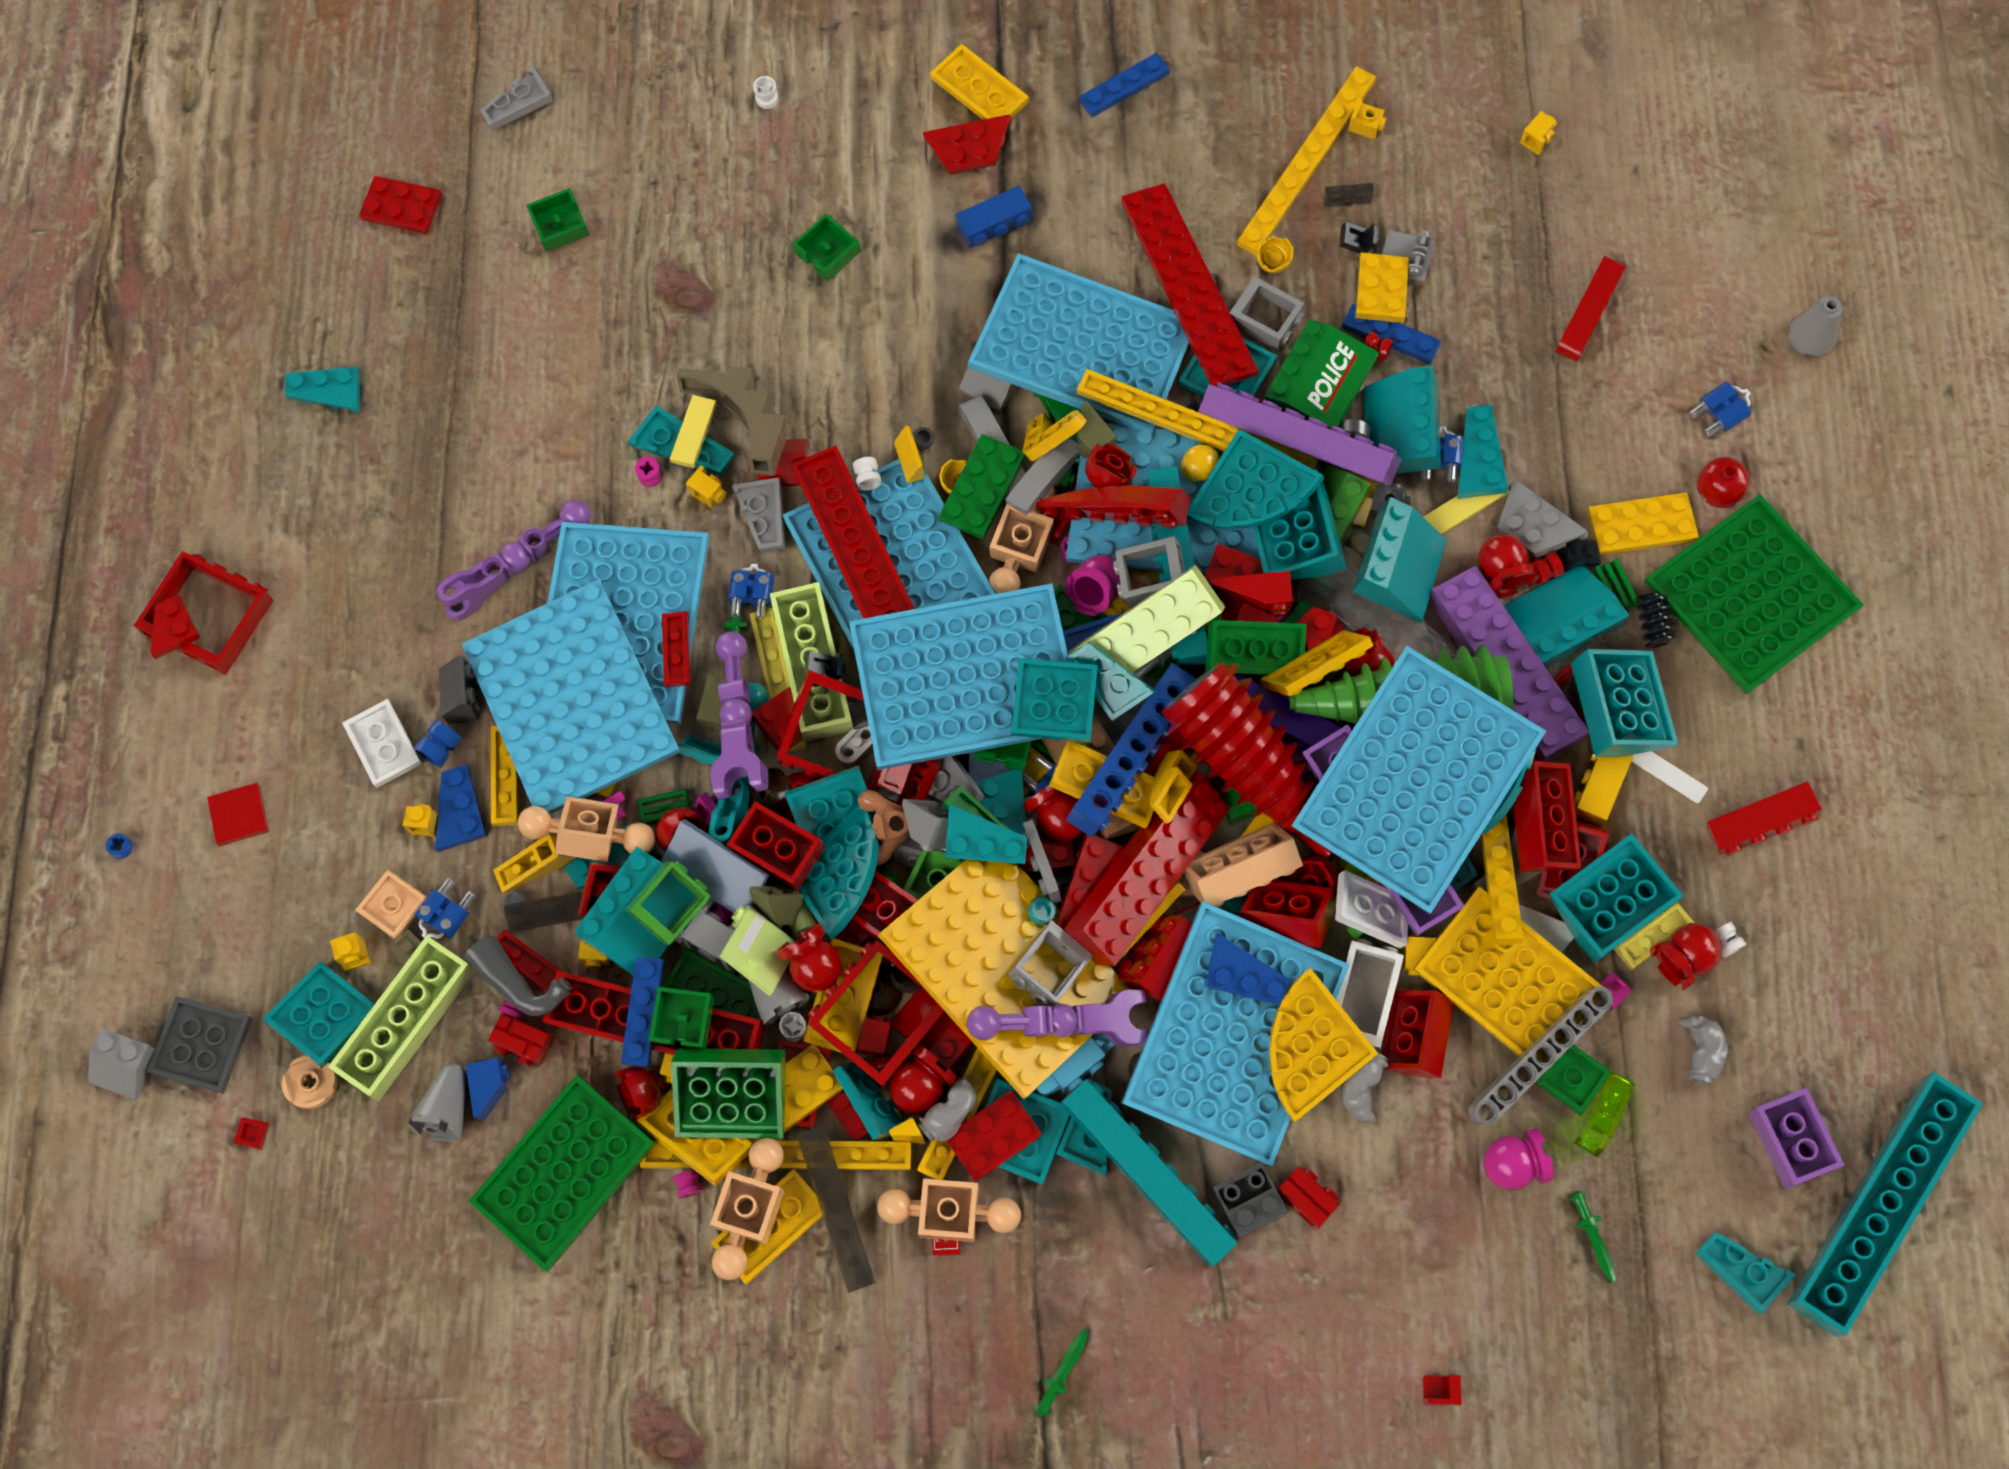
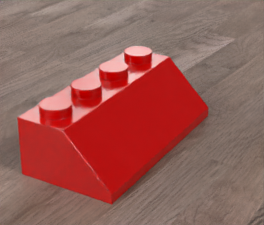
(1547, 819)

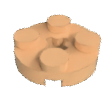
(306, 1097)

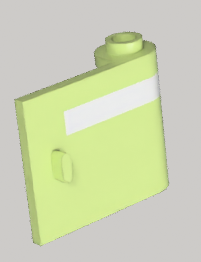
(753, 949)

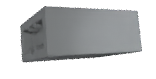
(1259, 331)
(1175, 561)
(1063, 945)

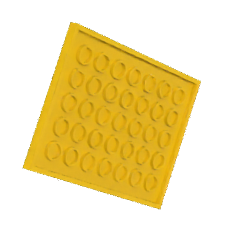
(965, 943)

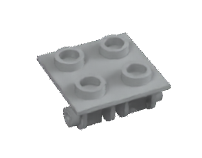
(1417, 248)

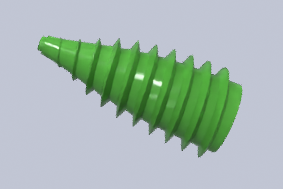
(1350, 696)

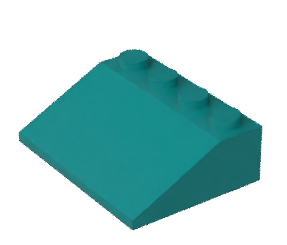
(1406, 417)
(1302, 540)
(1400, 560)
(1566, 614)
(1623, 702)
(1614, 898)
(614, 930)

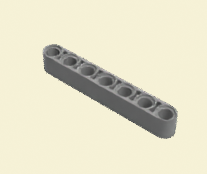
(1552, 1050)

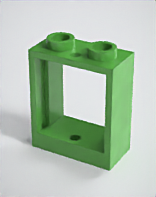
(695, 886)

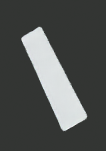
(1670, 775)

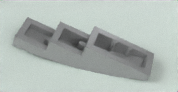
(1042, 476)

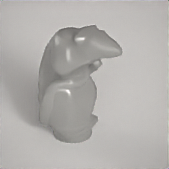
(1711, 1049)
(1356, 1089)
(945, 1118)

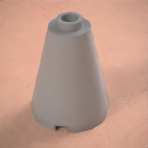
(1817, 327)
(783, 1000)
(442, 1106)

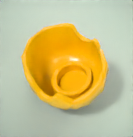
(1275, 255)
(1199, 462)
(950, 473)

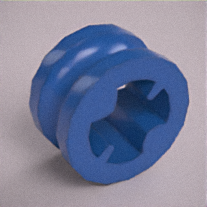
(111, 846)

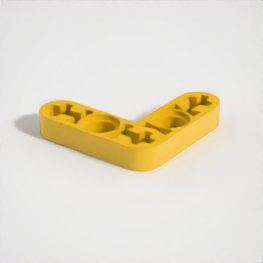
(1043, 436)

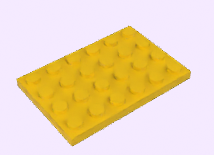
(1507, 986)

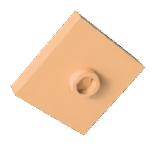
(391, 904)

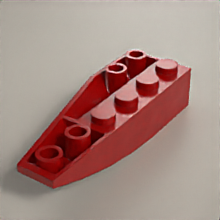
(1122, 505)

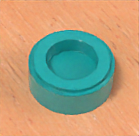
(1041, 911)

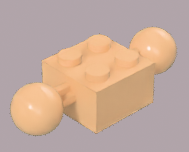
(1019, 543)
(585, 829)
(747, 1208)
(949, 1210)

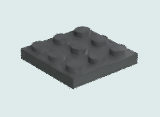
(199, 1045)

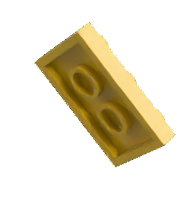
(1382, 287)

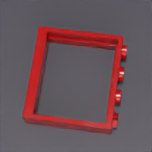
(173, 583)
(810, 768)
(836, 992)

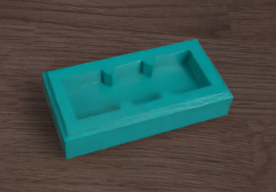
(700, 749)

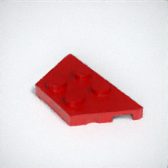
(969, 144)

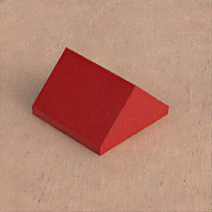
(792, 452)
(597, 880)

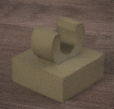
(405, 945)

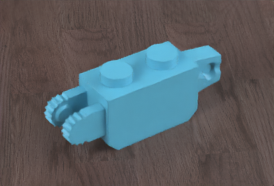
(1084, 1060)

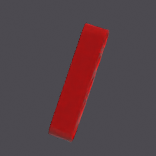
(1590, 309)

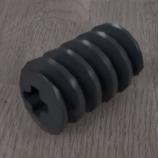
(1656, 620)

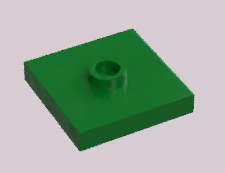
(1574, 1079)

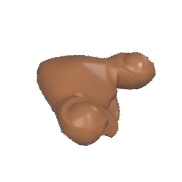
(888, 823)

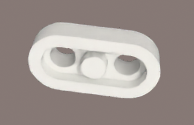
(854, 742)

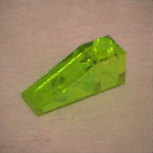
(1604, 1115)

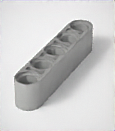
(981, 421)

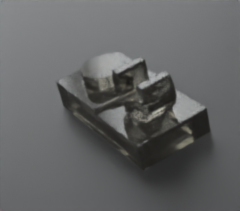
(1313, 592)

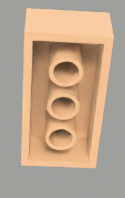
(1242, 865)

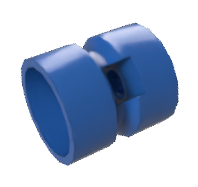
(438, 742)

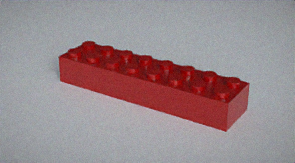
(1145, 874)
(602, 1012)

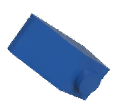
(486, 1085)

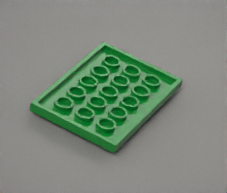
(562, 1173)

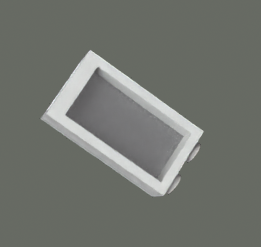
(1370, 987)

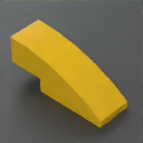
(1171, 784)

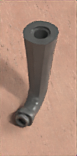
(494, 966)

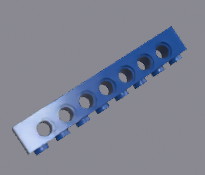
(1085, 813)

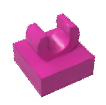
(617, 798)
(704, 806)
(1617, 988)

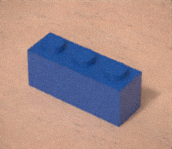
(994, 217)

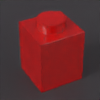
(875, 1036)

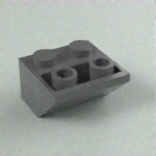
(458, 692)
(1249, 1201)

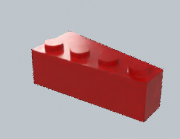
(1764, 819)

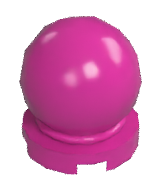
(1093, 585)
(1517, 1161)

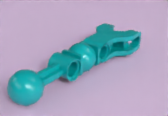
(732, 810)

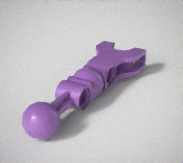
(477, 583)
(735, 714)
(1063, 1020)

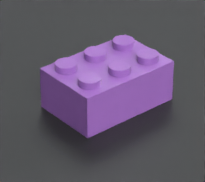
(1795, 1138)

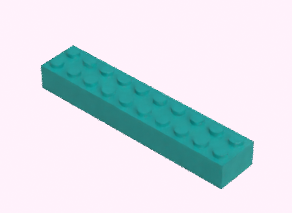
(1884, 1205)

